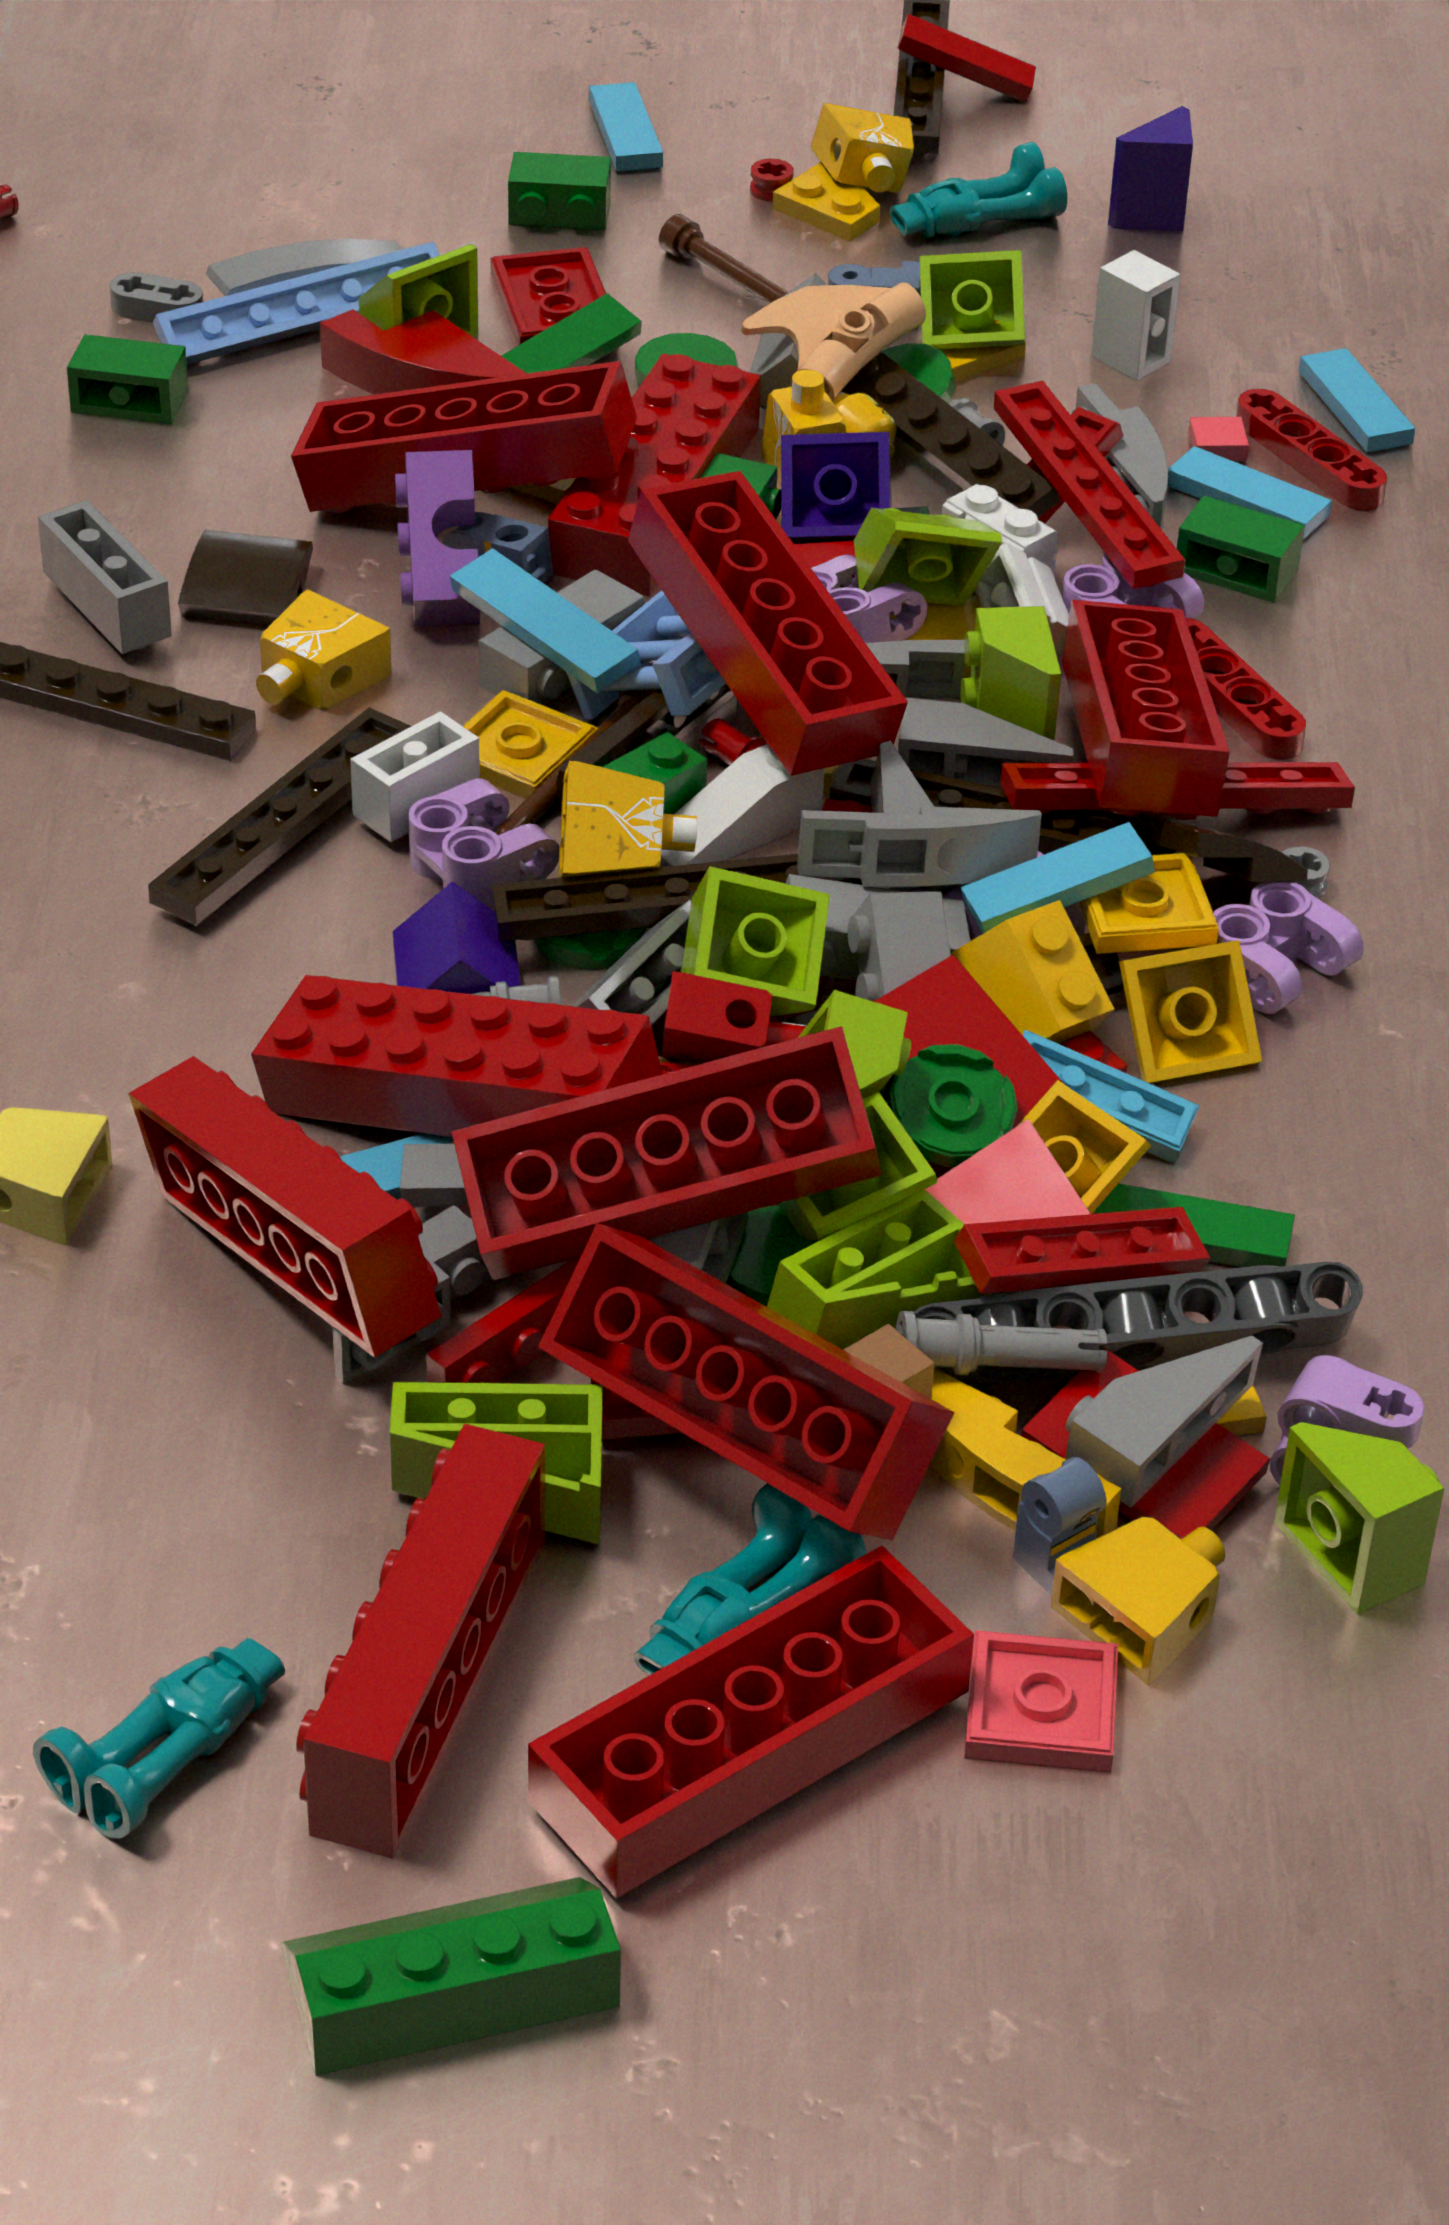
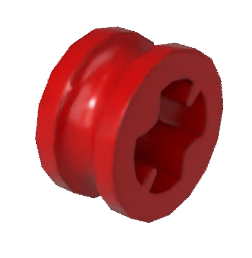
(769, 176)

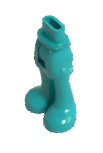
(963, 205)
(720, 1599)
(195, 1707)

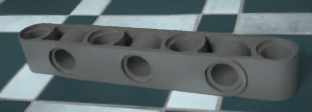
(1148, 1320)

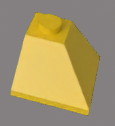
(1190, 1011)
(1086, 1142)

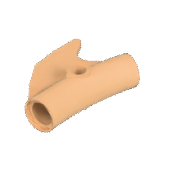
(840, 326)

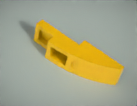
(989, 1460)

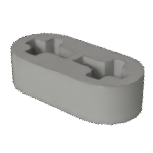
(145, 295)

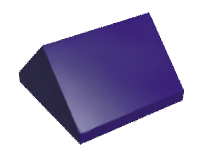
(1152, 174)
(833, 483)
(453, 946)

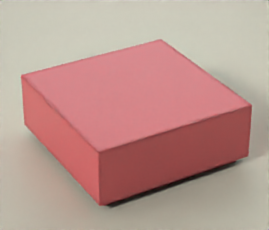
(1220, 436)

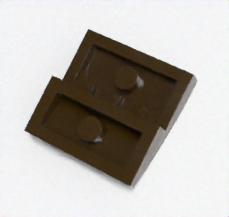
(244, 577)
(1227, 852)

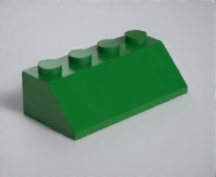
(454, 1973)

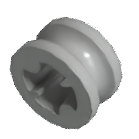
(1317, 865)

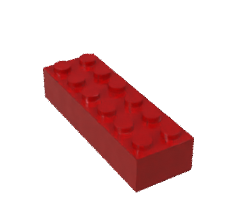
(682, 421)
(516, 425)
(766, 622)
(1144, 710)
(439, 1055)
(667, 1152)
(288, 1205)
(746, 1382)
(423, 1641)
(748, 1720)

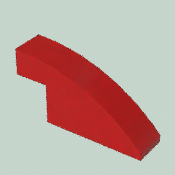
(407, 356)

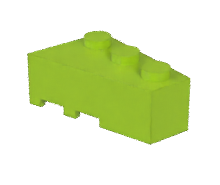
(874, 1271)
(559, 1415)

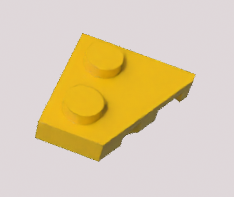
(827, 204)

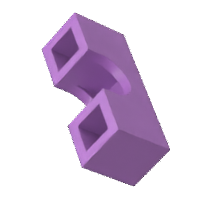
(437, 497)

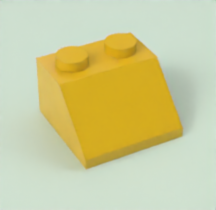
(1039, 974)

